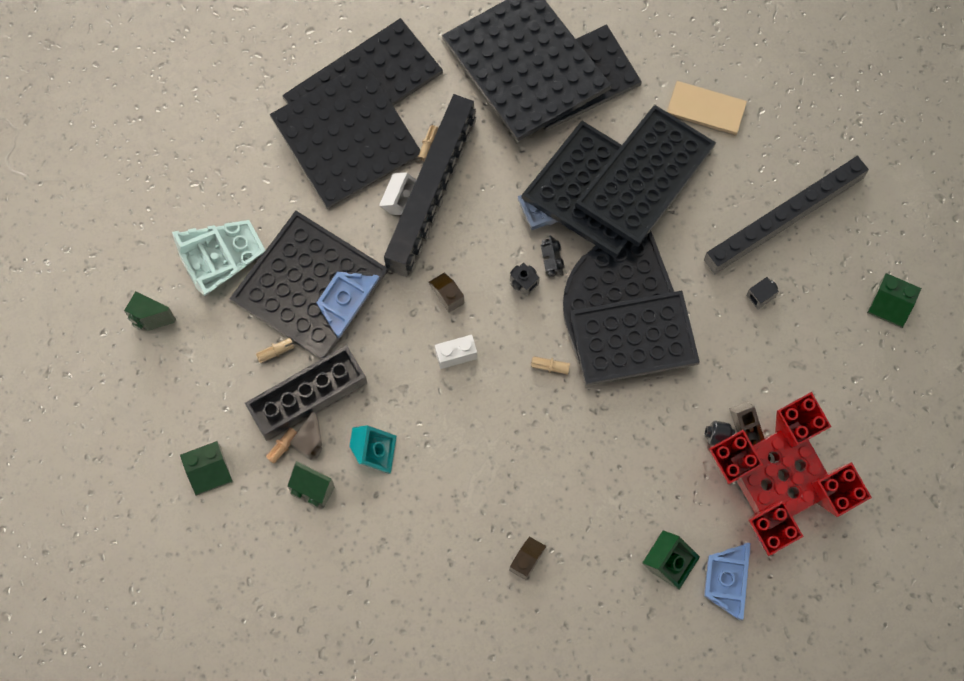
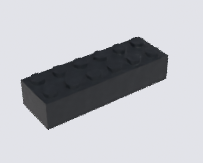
(306, 392)

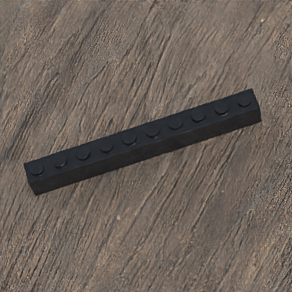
(785, 215)

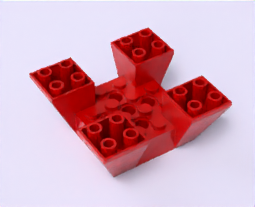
(773, 508)

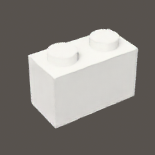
(397, 193)
(456, 351)

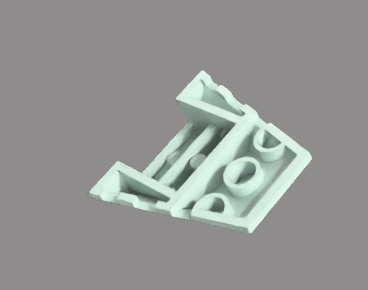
(217, 252)

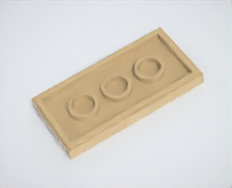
(706, 107)

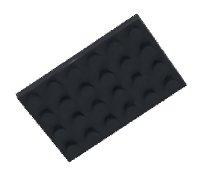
(612, 62)
(634, 338)

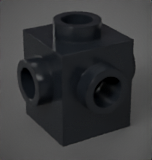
(524, 278)

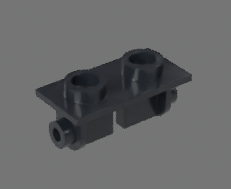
(555, 263)

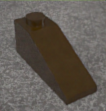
(746, 419)

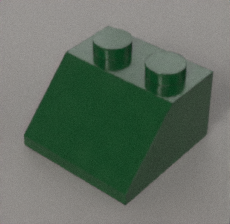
(894, 300)
(148, 313)
(206, 468)
(310, 485)
(671, 559)

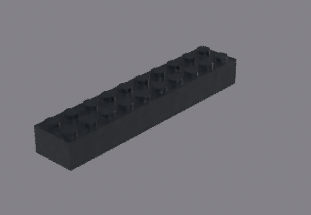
(430, 185)

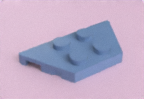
(344, 298)
(728, 579)

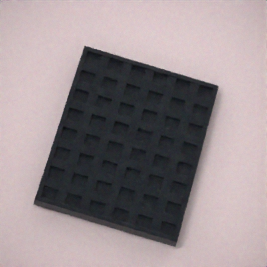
(526, 64)

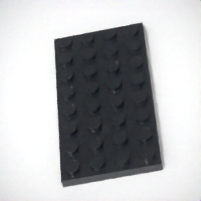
(393, 57)
(645, 175)

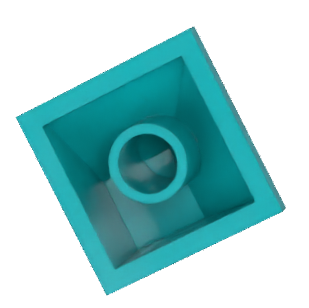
(373, 447)

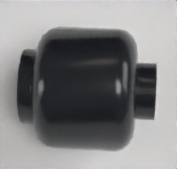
(718, 432)

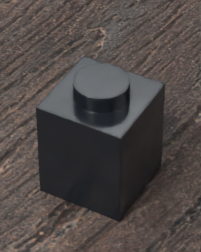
(762, 292)

